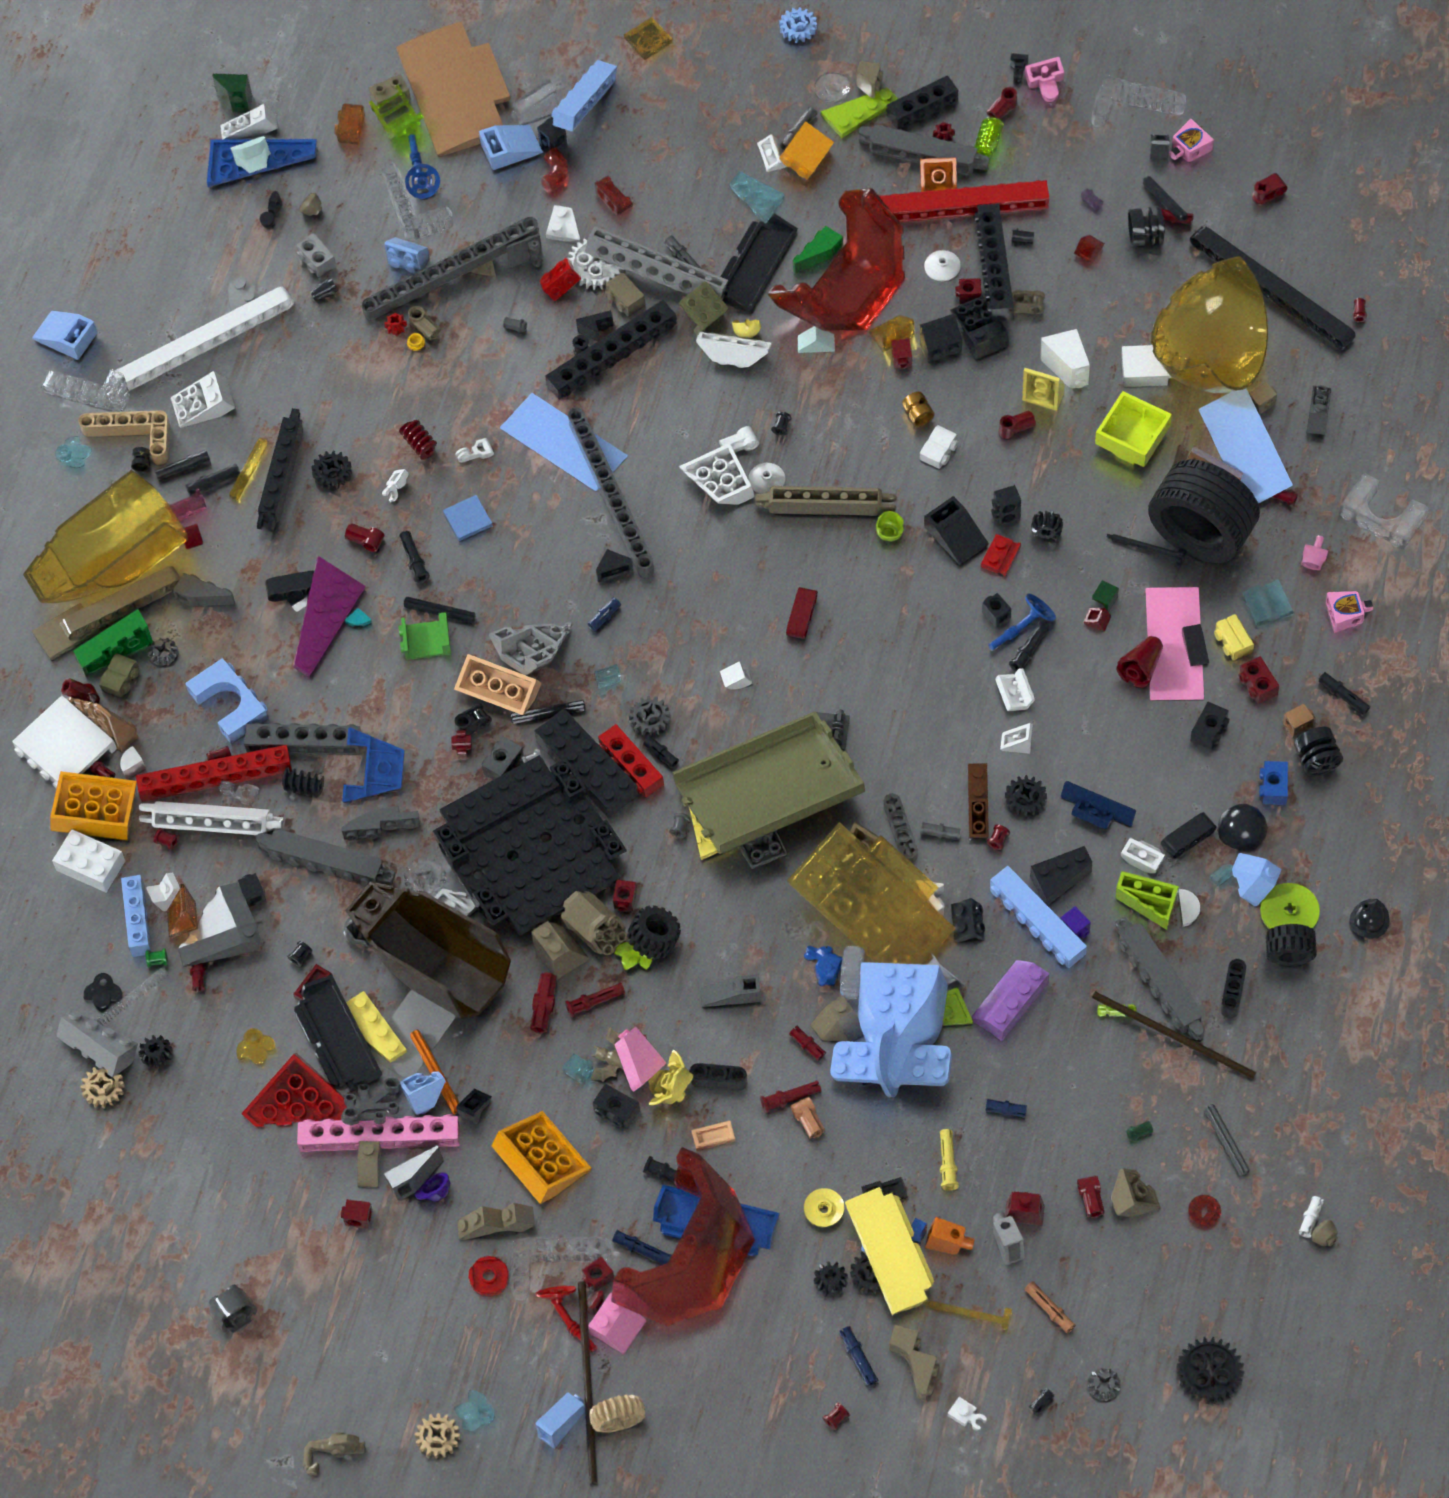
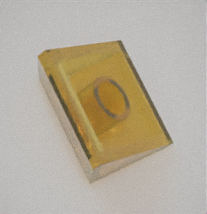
(894, 329)

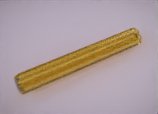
(248, 469)

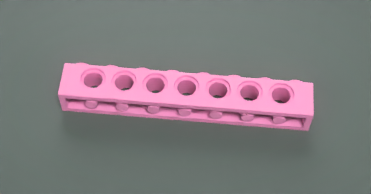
(388, 1139)

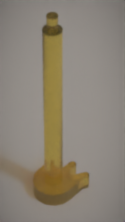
(1005, 1320)

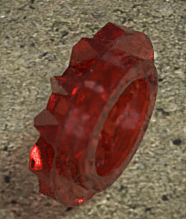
(1199, 1203)

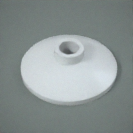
(942, 271)
(762, 484)

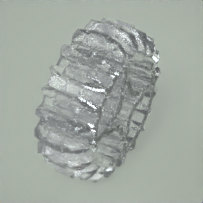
(851, 971)

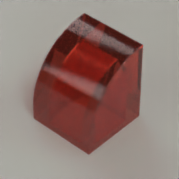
(1088, 248)

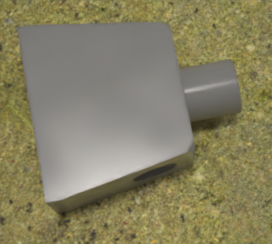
(1008, 1238)

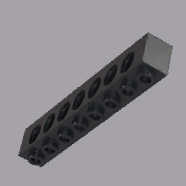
(995, 263)
(601, 350)

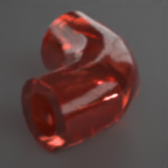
(558, 171)

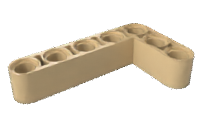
(132, 427)

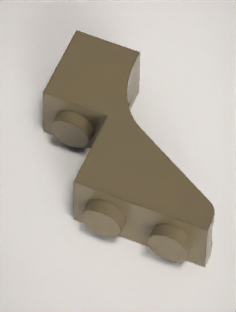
(490, 1220)
(922, 1365)

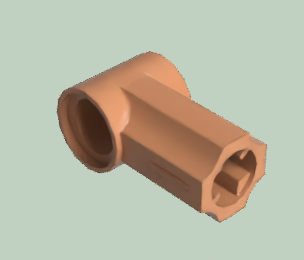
(806, 1113)

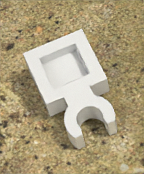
(965, 1412)

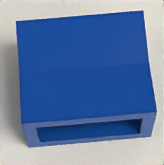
(919, 1229)

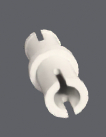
(1311, 1216)

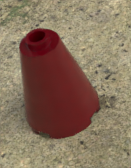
(1140, 662)

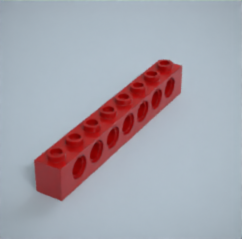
(211, 773)

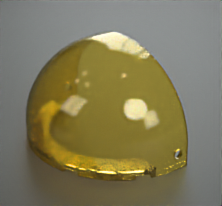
(1214, 330)

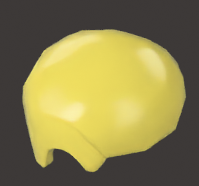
(747, 329)

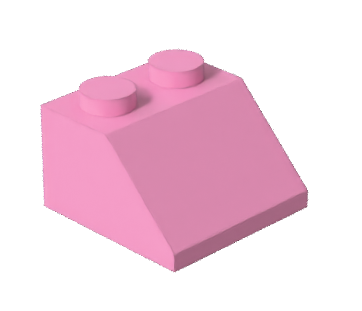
(616, 1325)

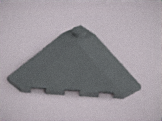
(222, 930)

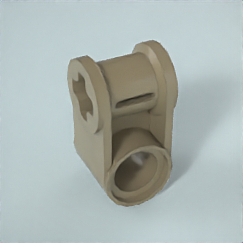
(1028, 302)

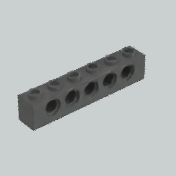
(294, 731)

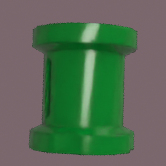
(156, 958)

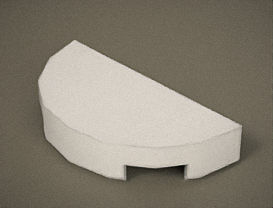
(1188, 906)

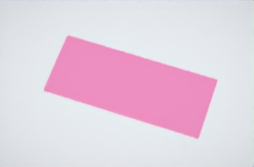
(1166, 616)

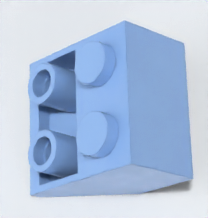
(406, 255)

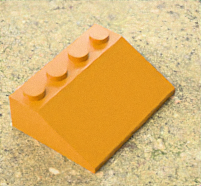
(93, 805)
(540, 1156)

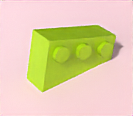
(1148, 897)

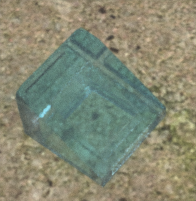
(1221, 874)

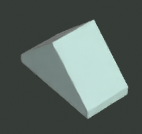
(816, 341)

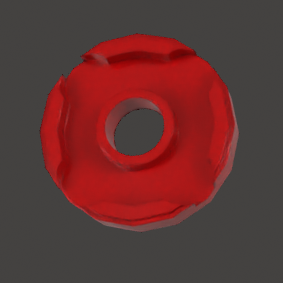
(493, 1286)

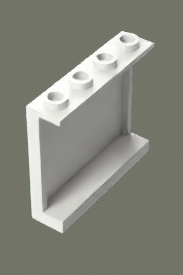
(62, 741)

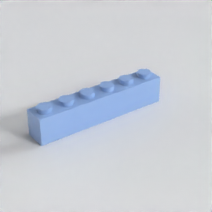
(584, 95)
(1038, 917)

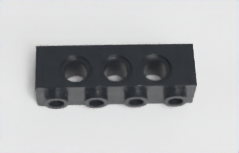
(922, 102)

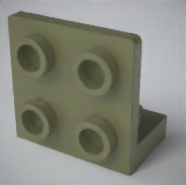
(703, 307)

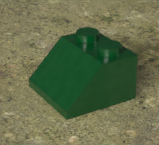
(234, 91)

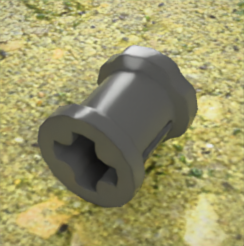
(680, 824)

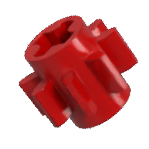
(395, 324)

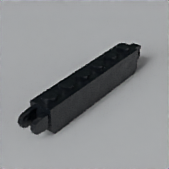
(280, 470)

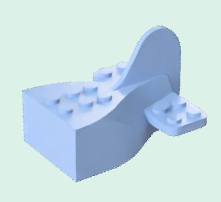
(900, 1020)

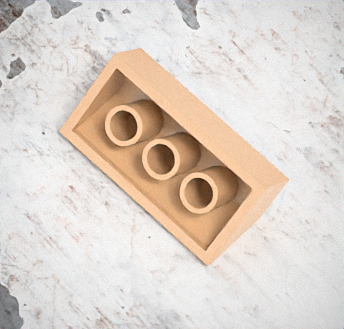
(497, 685)

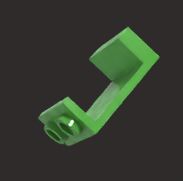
(425, 639)

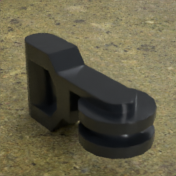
(1018, 67)
(267, 218)

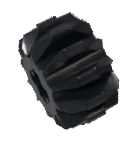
(1047, 524)
(158, 1056)
(830, 1271)

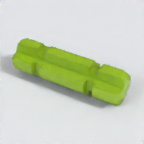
(1103, 1010)

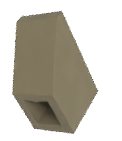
(869, 77)

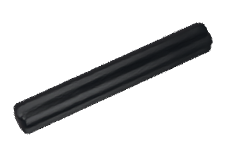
(1164, 198)
(434, 608)
(548, 711)

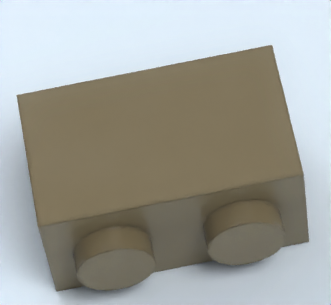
(625, 294)

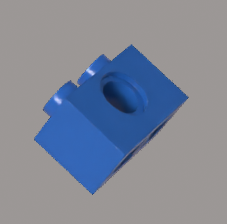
(1276, 772)

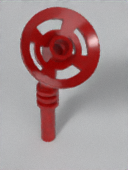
(556, 1296)

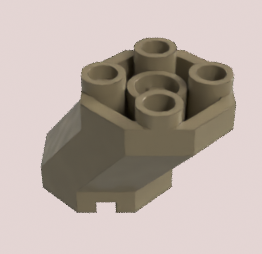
(593, 922)

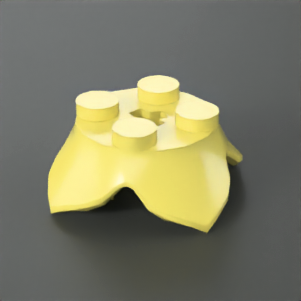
(670, 1084)

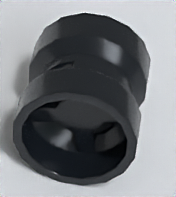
(140, 462)

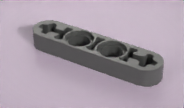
(900, 827)

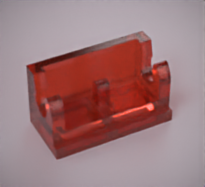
(612, 196)

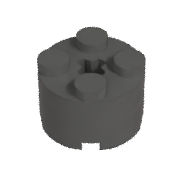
(232, 1309)

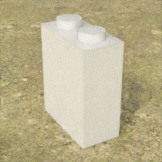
(1141, 367)

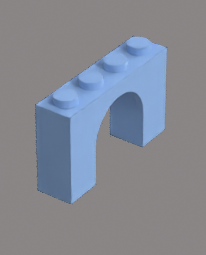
(220, 678)

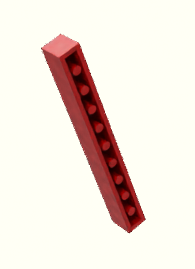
(965, 200)

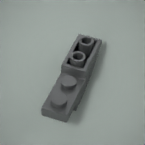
(371, 823)

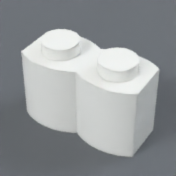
(938, 447)

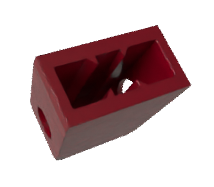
(1025, 1208)

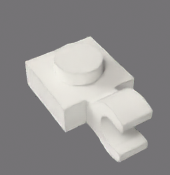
(396, 481)

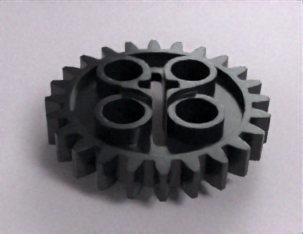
(1228, 1367)

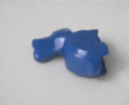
(827, 965)

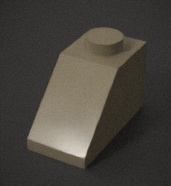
(369, 1164)

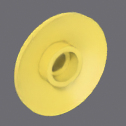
(826, 1199)

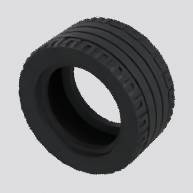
(1204, 511)

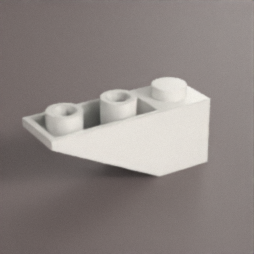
(253, 123)

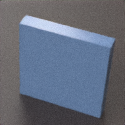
(467, 518)

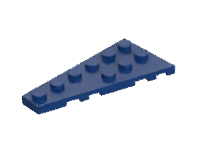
(282, 153)

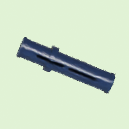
(640, 1247)
(854, 1348)

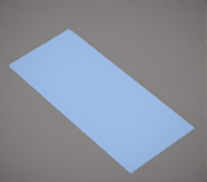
(549, 434)
(1245, 443)

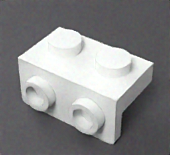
(1015, 691)

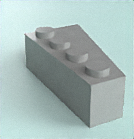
(97, 1042)

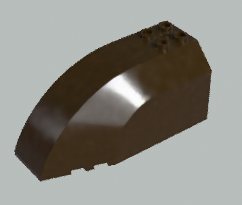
(432, 947)

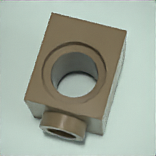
(1263, 397)

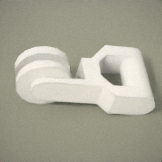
(464, 453)

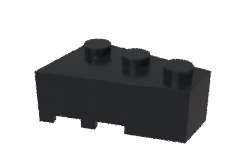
(1060, 873)

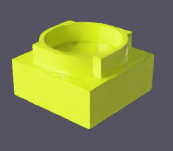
(1133, 429)

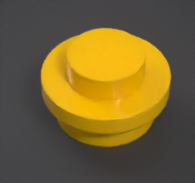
(415, 342)

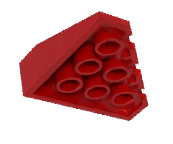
(295, 1096)

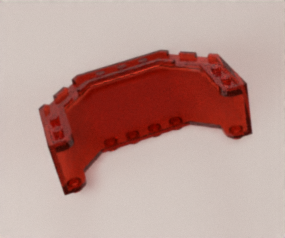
(859, 276)
(704, 1259)

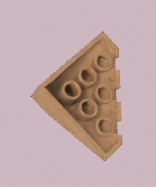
(113, 725)

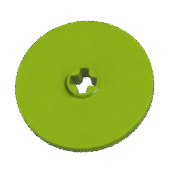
(1299, 898)

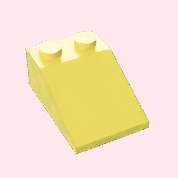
(1042, 389)

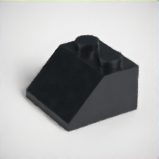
(940, 337)

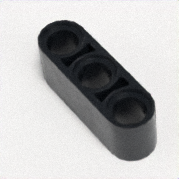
(289, 586)
(1188, 835)
(1236, 980)
(726, 1082)

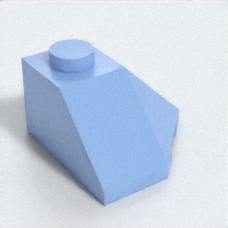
(1255, 877)
(422, 1091)

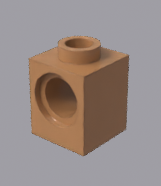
(1298, 720)

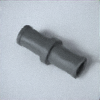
(940, 831)

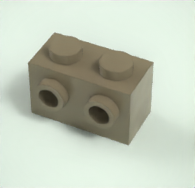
(381, 91)

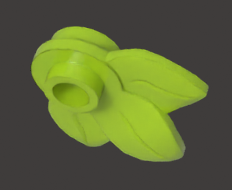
(630, 957)

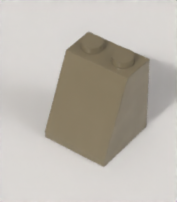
(558, 949)

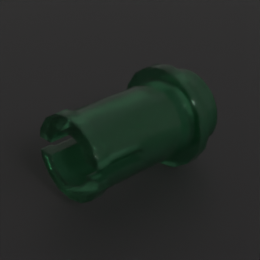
(1138, 1131)

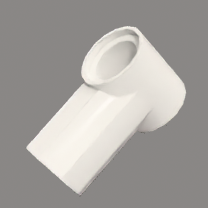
(744, 439)

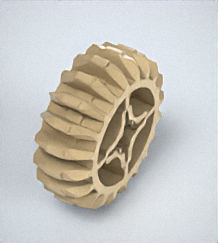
(617, 1413)

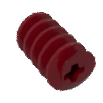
(418, 439)

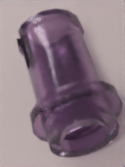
(1088, 196)

